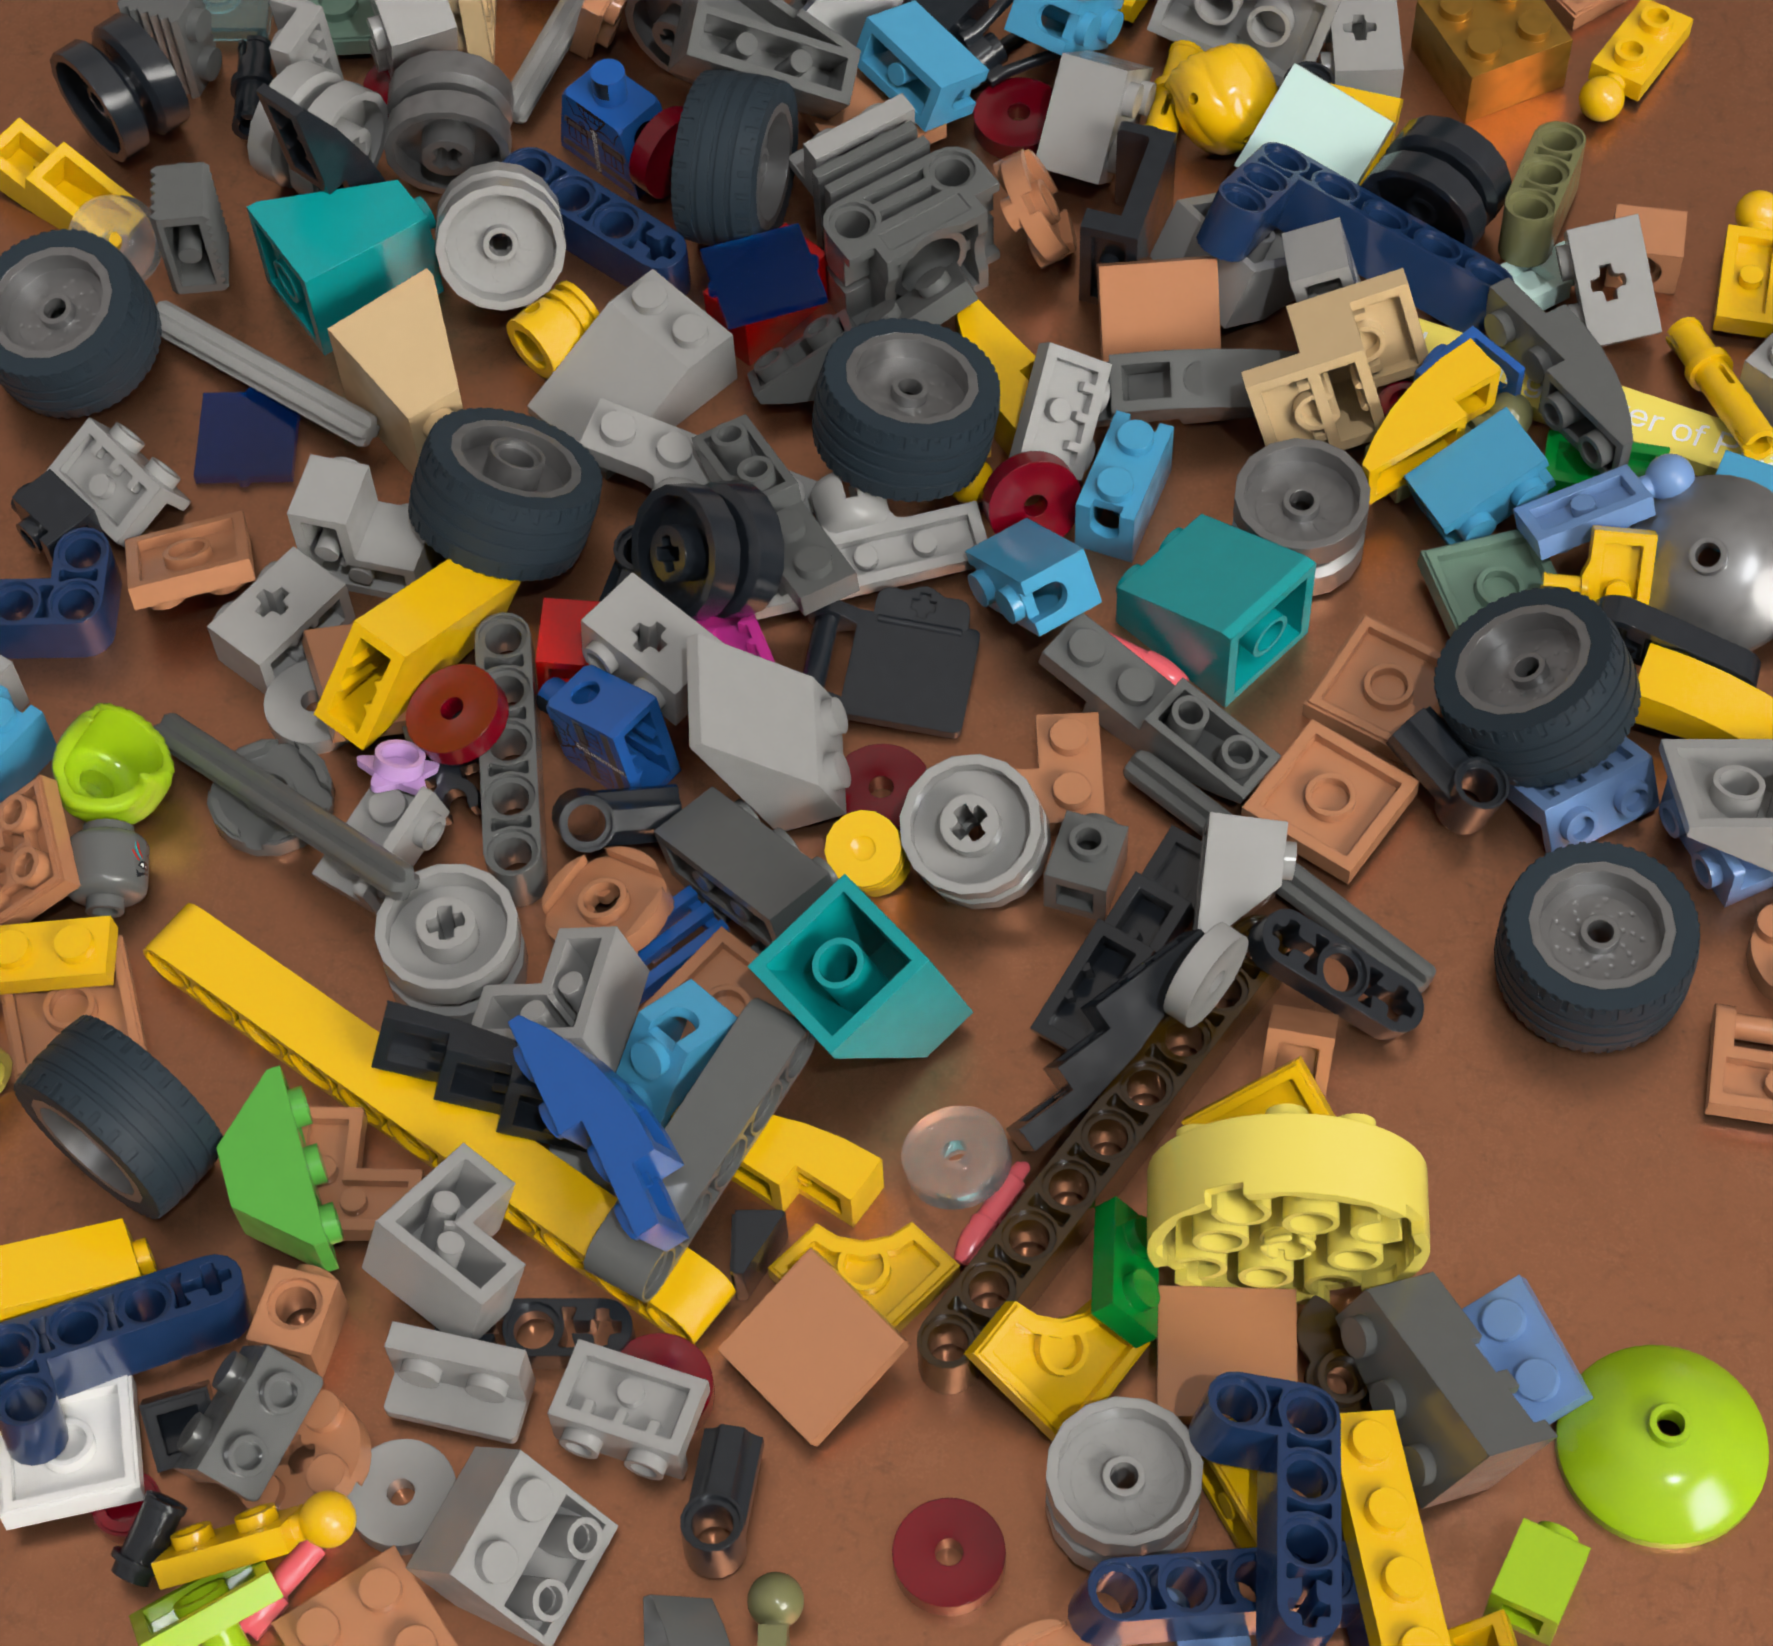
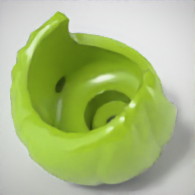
(112, 765)

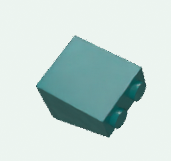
(342, 250)
(1218, 604)
(859, 980)

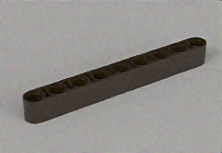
(1088, 1173)

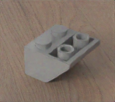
(512, 1545)

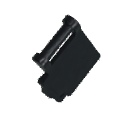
(906, 660)

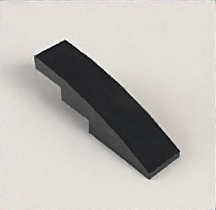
(316, 147)
(1143, 920)
(1122, 1023)
(469, 1066)

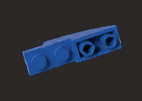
(610, 1120)

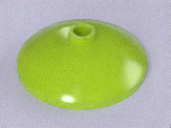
(1654, 1484)

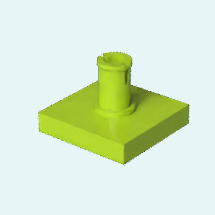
(207, 1609)

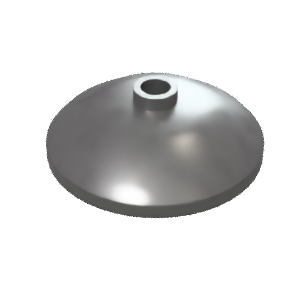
(1735, 593)

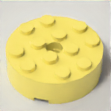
(1288, 1203)

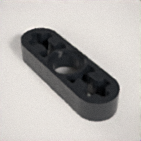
(1644, 625)
(1307, 977)
(585, 1315)

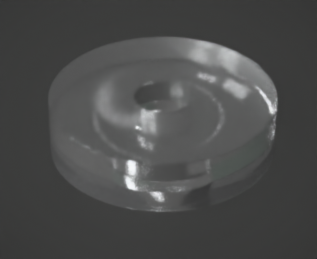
(127, 218)
(965, 1180)

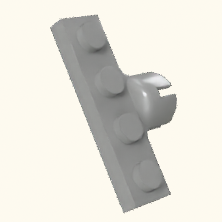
(652, 449)
(887, 547)

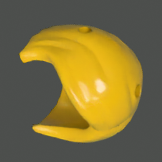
(1222, 96)

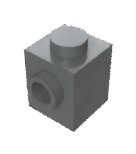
(1086, 865)

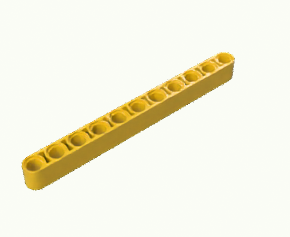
(336, 1054)

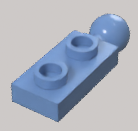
(1609, 499)

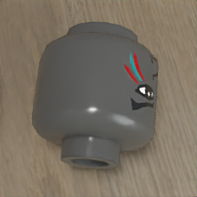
(110, 867)

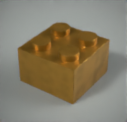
(1490, 51)

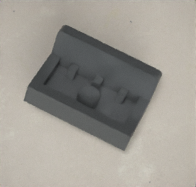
(249, 1420)

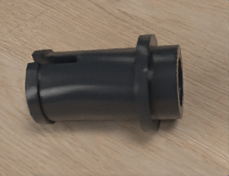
(147, 1538)

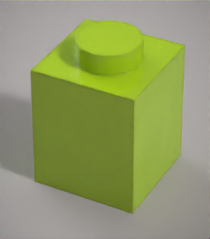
(1538, 1578)

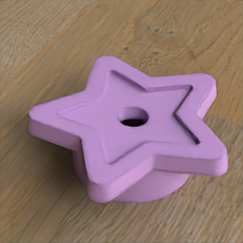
(397, 766)

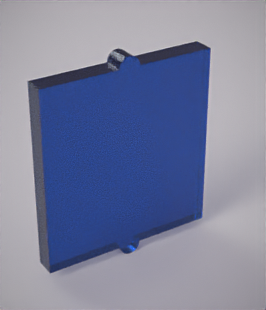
(763, 276)
(245, 439)

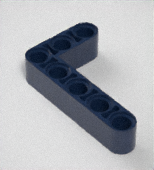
(1294, 191)
(1207, 1583)

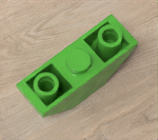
(276, 1176)

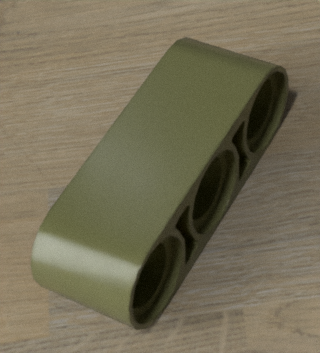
(1541, 194)

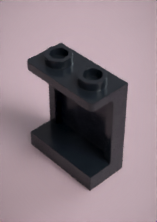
(1146, 191)

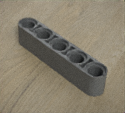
(517, 781)
(712, 1137)

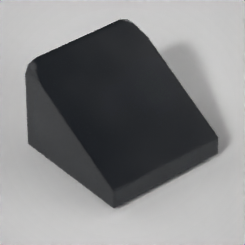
(755, 1244)
(167, 1416)

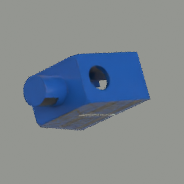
(604, 118)
(610, 729)

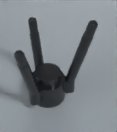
(992, 51)

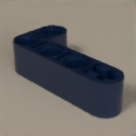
(606, 227)
(81, 585)
(107, 1337)
(1284, 1459)

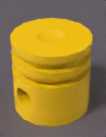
(551, 327)
(868, 852)

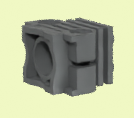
(899, 212)

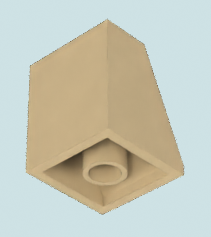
(399, 364)

